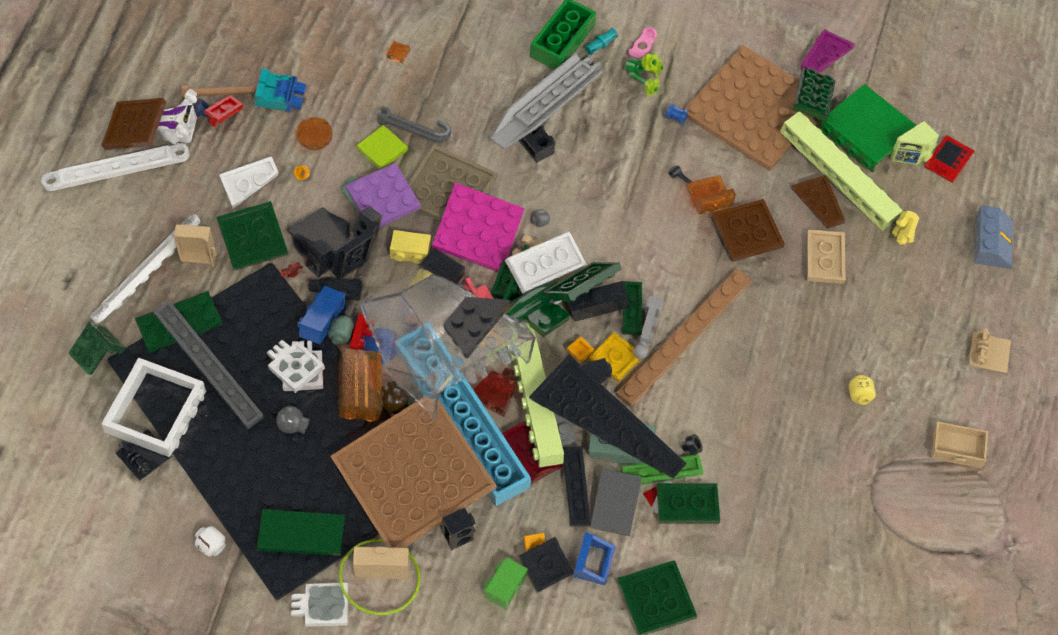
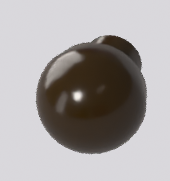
(394, 398)

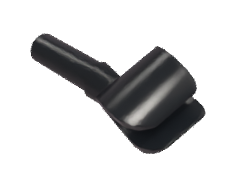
(677, 171)

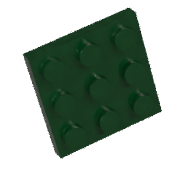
(252, 235)
(656, 598)

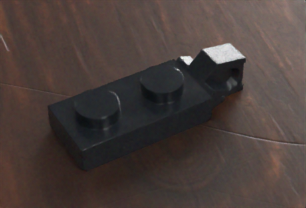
(351, 288)

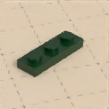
(633, 316)

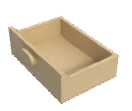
(195, 244)
(959, 445)
(381, 563)

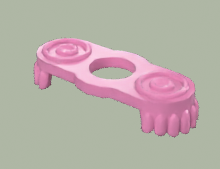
(647, 37)

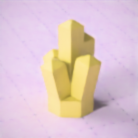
(906, 227)

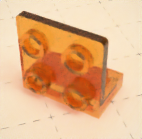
(710, 194)

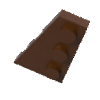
(820, 199)

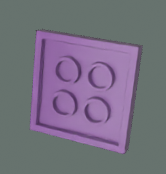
(386, 193)

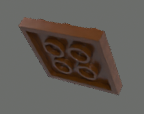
(134, 123)
(748, 230)

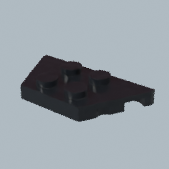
(473, 321)

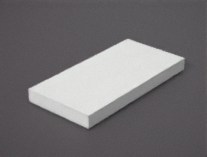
(545, 262)

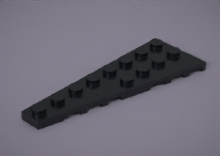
(586, 403)

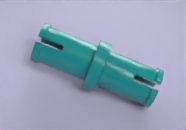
(601, 41)

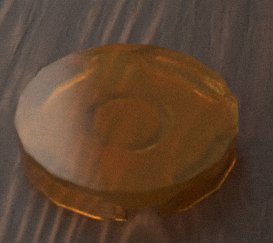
(314, 133)

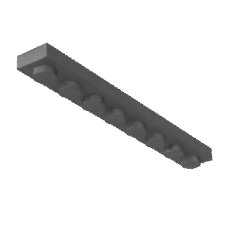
(208, 364)

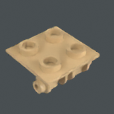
(989, 352)

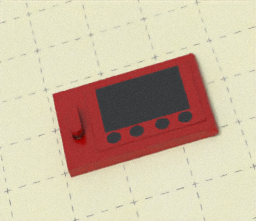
(949, 158)

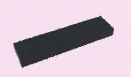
(576, 486)

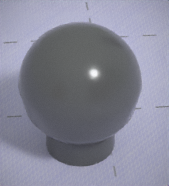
(291, 420)

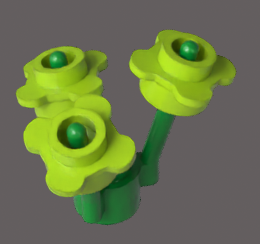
(648, 62)

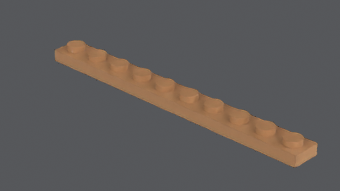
(683, 338)

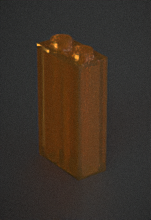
(360, 385)

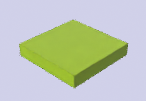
(382, 147)

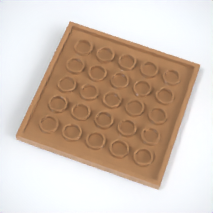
(748, 107)
(413, 473)

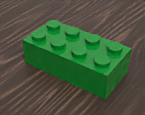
(562, 34)

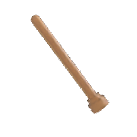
(219, 91)

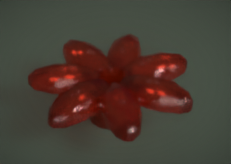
(292, 270)

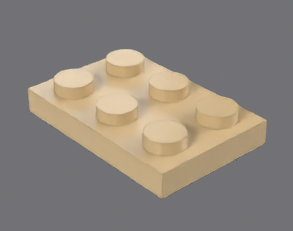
(826, 256)

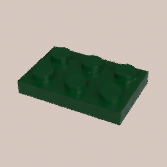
(688, 503)

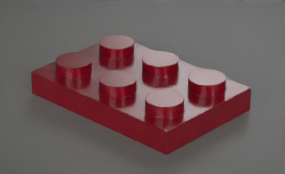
(520, 444)

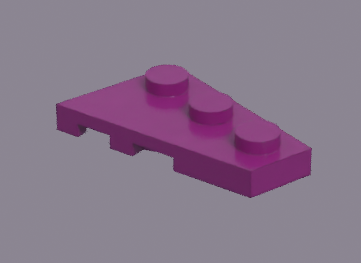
(826, 51)

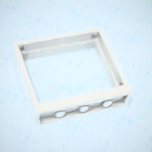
(141, 368)

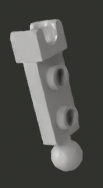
(651, 313)

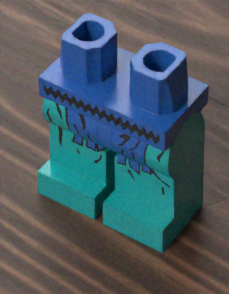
(279, 91)

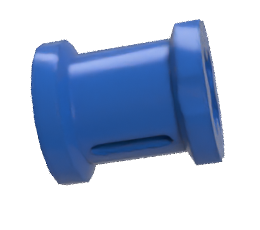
(677, 114)

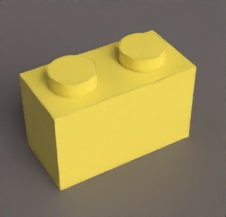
(409, 246)

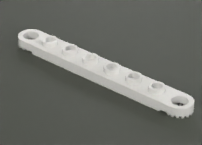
(115, 166)
(140, 274)

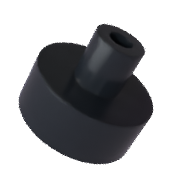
(693, 444)

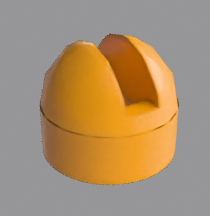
(299, 170)

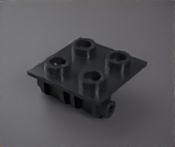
(139, 459)

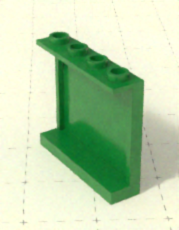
(866, 126)

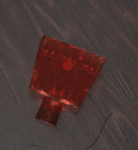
(496, 391)

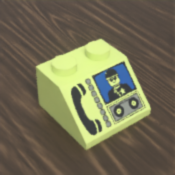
(915, 145)

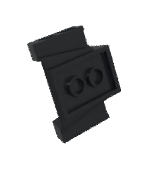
(333, 244)

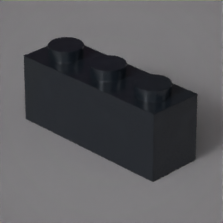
(600, 301)

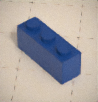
(319, 315)

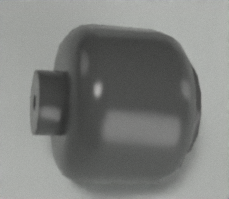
(540, 218)

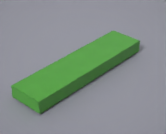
(651, 475)

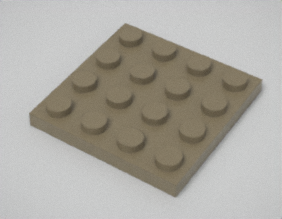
(438, 174)

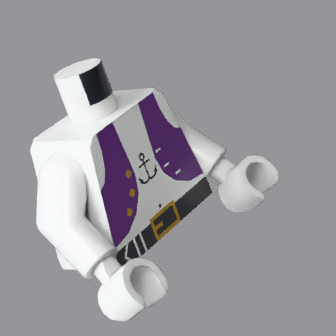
(179, 122)

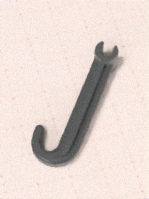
(387, 117)

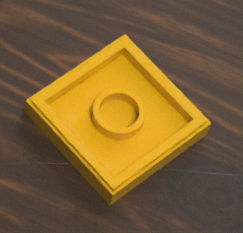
(618, 354)

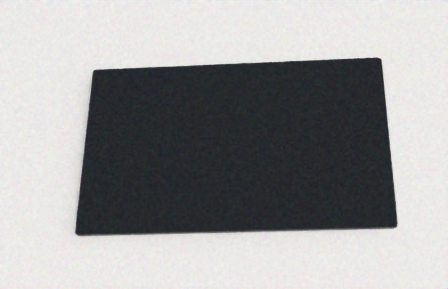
(259, 466)

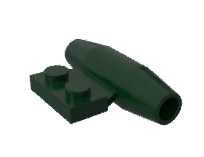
(539, 312)

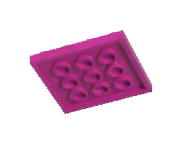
(478, 227)

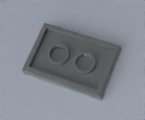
(616, 502)

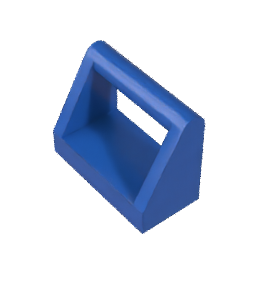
(584, 574)

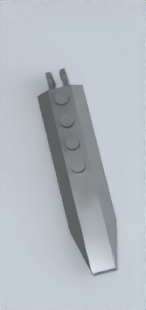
(545, 99)

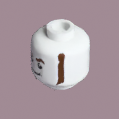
(210, 541)

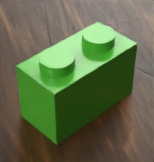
(505, 582)

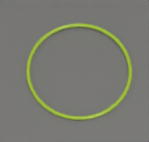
(368, 611)

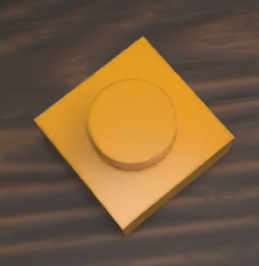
(580, 350)
(533, 540)

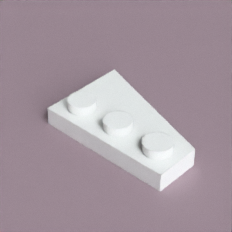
(247, 180)

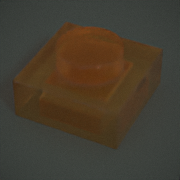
(398, 52)

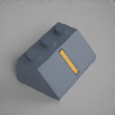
(993, 237)

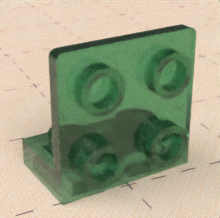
(93, 346)

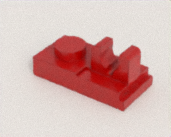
(223, 109)
(360, 330)

